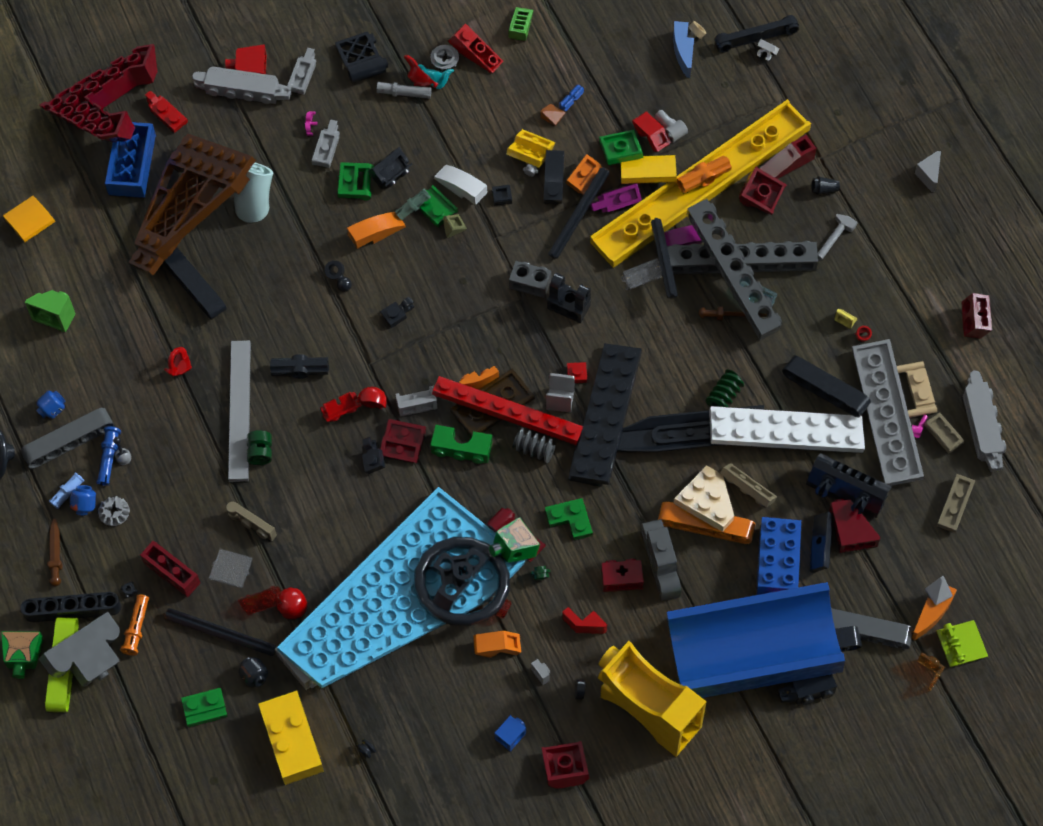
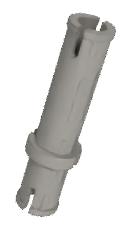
(404, 90)

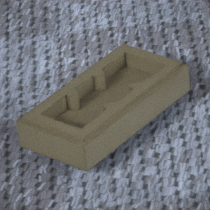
(944, 433)

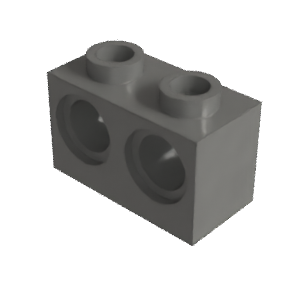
(528, 283)

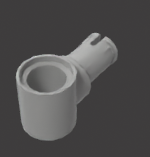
(673, 128)

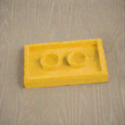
(649, 170)

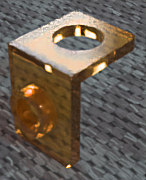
(933, 664)

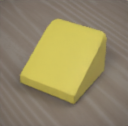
(845, 318)

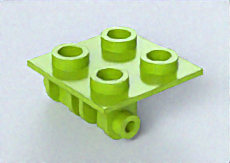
(961, 643)

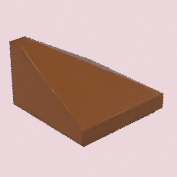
(552, 114)

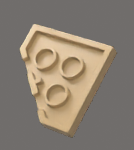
(707, 499)

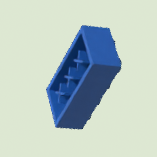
(131, 163)
(778, 555)

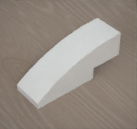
(461, 183)

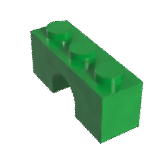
(477, 449)

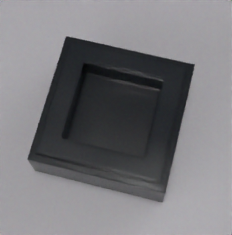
(502, 195)

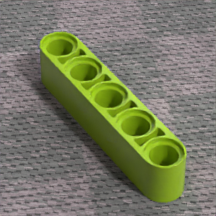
(60, 688)

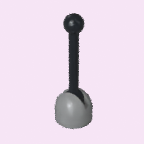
(124, 455)

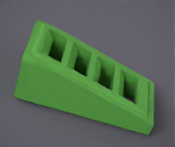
(518, 33)

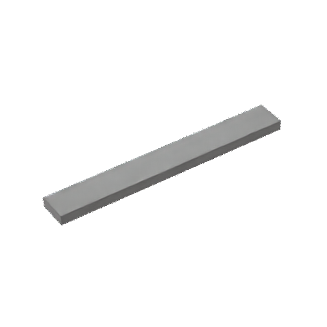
(239, 410)

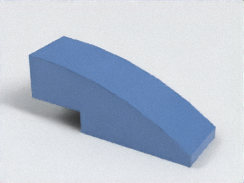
(683, 46)

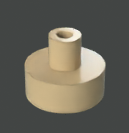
(696, 30)

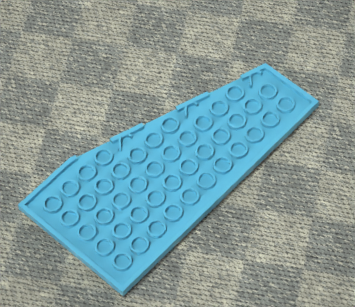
(377, 603)

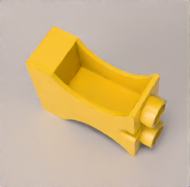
(662, 706)

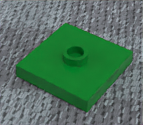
(621, 147)

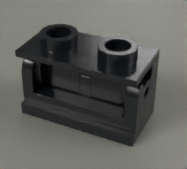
(390, 168)

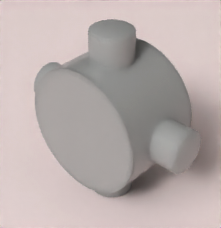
(530, 170)

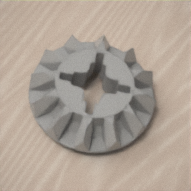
(439, 53)
(118, 516)

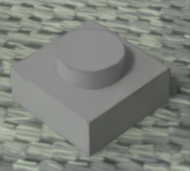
(541, 671)

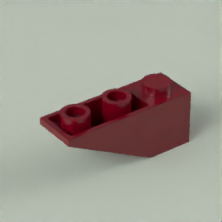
(791, 157)

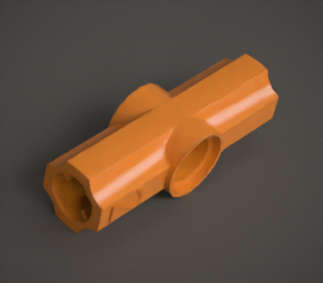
(704, 174)

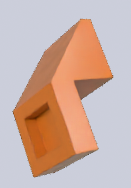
(495, 642)

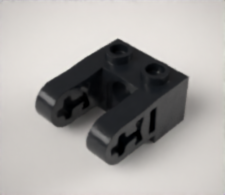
(561, 292)

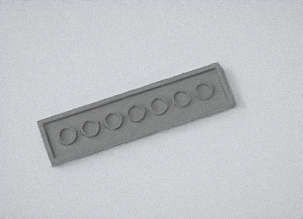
(888, 413)

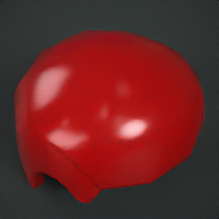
(372, 397)
(293, 603)

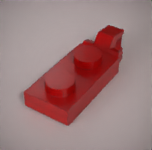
(165, 112)

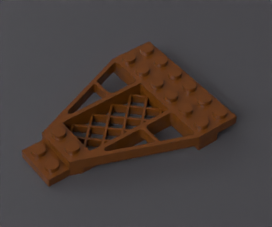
(198, 162)

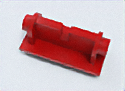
(348, 404)

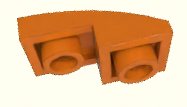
(478, 382)

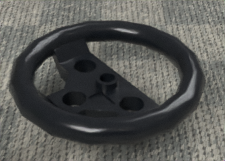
(459, 578)

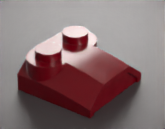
(761, 191)
(565, 765)

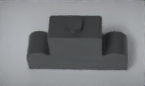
(661, 559)
(85, 652)

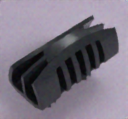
(847, 483)

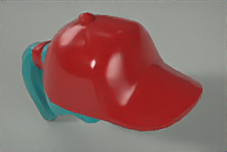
(426, 77)

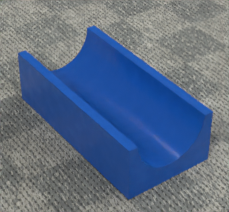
(755, 641)

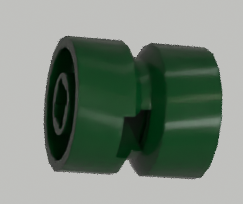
(259, 447)

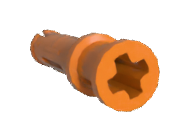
(134, 634)

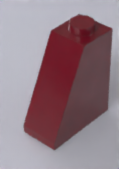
(851, 529)

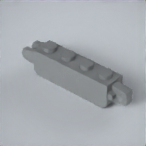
(241, 85)
(983, 422)

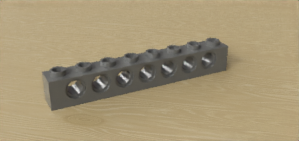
(769, 263)
(761, 326)

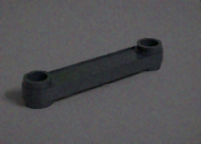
(725, 42)

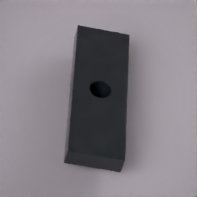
(821, 542)

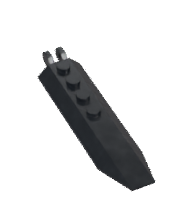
(670, 432)

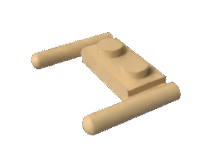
(919, 388)

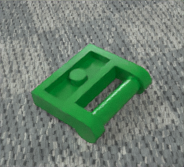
(349, 181)

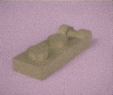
(250, 520)

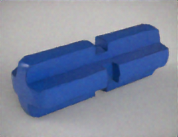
(569, 100)

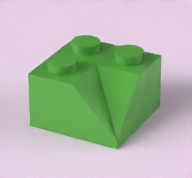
(51, 309)

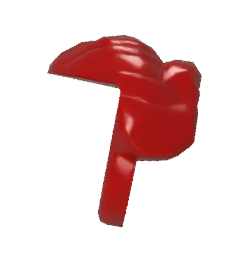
(180, 364)

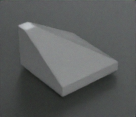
(939, 591)

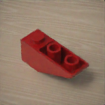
(475, 49)

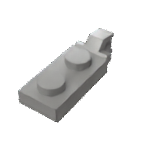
(302, 72)
(326, 145)

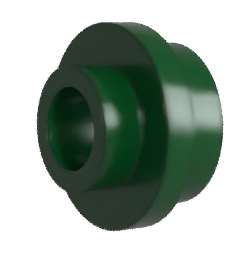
(540, 573)

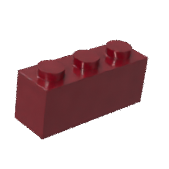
(170, 568)

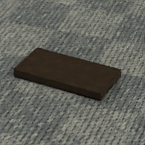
(506, 386)

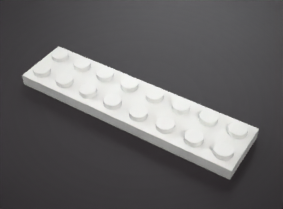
(786, 429)

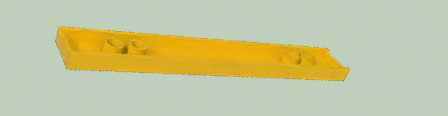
(745, 151)

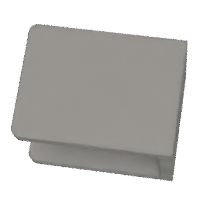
(560, 392)

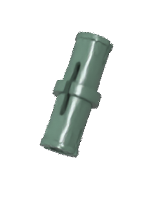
(412, 204)

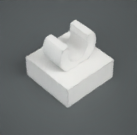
(767, 47)

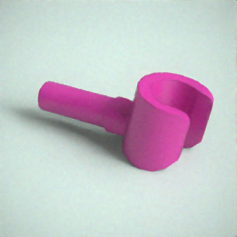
(918, 429)

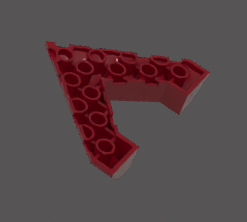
(85, 100)

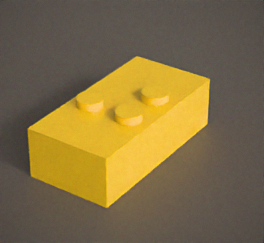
(291, 737)

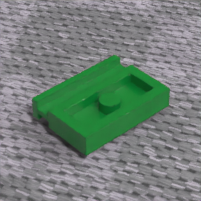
(437, 207)
(204, 707)

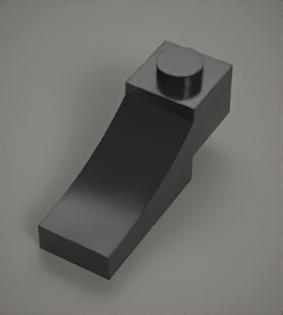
(554, 177)

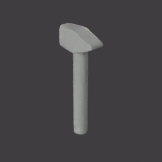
(846, 223)

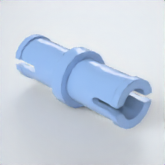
(65, 490)

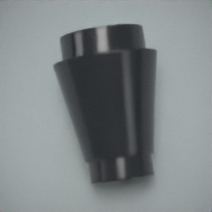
(824, 185)

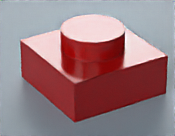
(577, 370)

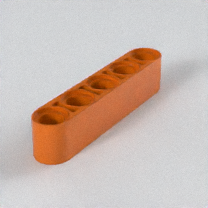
(672, 516)

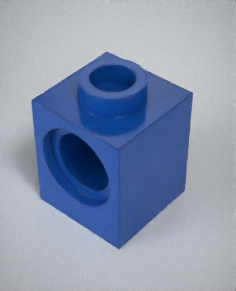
(510, 732)

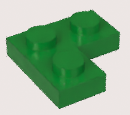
(572, 513)

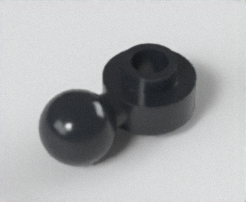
(343, 283)

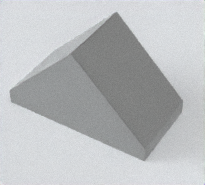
(928, 170)

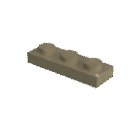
(748, 485)
(956, 503)

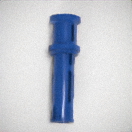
(108, 454)

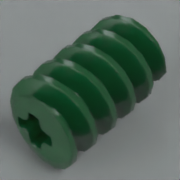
(725, 390)

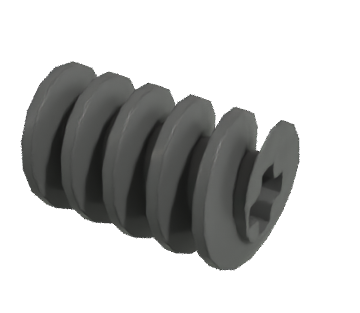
(533, 445)

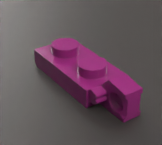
(617, 198)

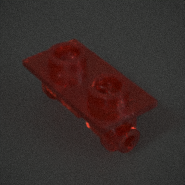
(261, 600)

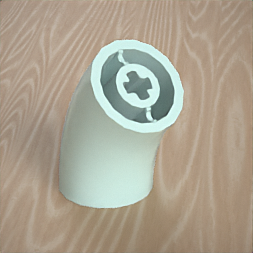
(253, 200)

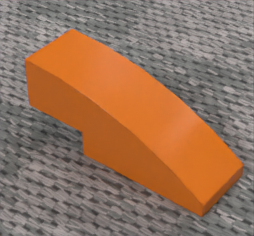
(374, 229)
(931, 615)

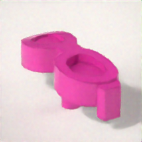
(309, 116)

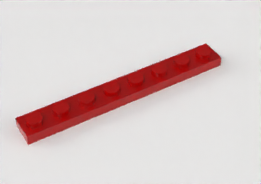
(507, 410)

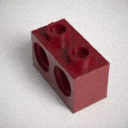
(976, 315)

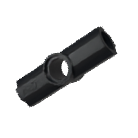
(299, 366)

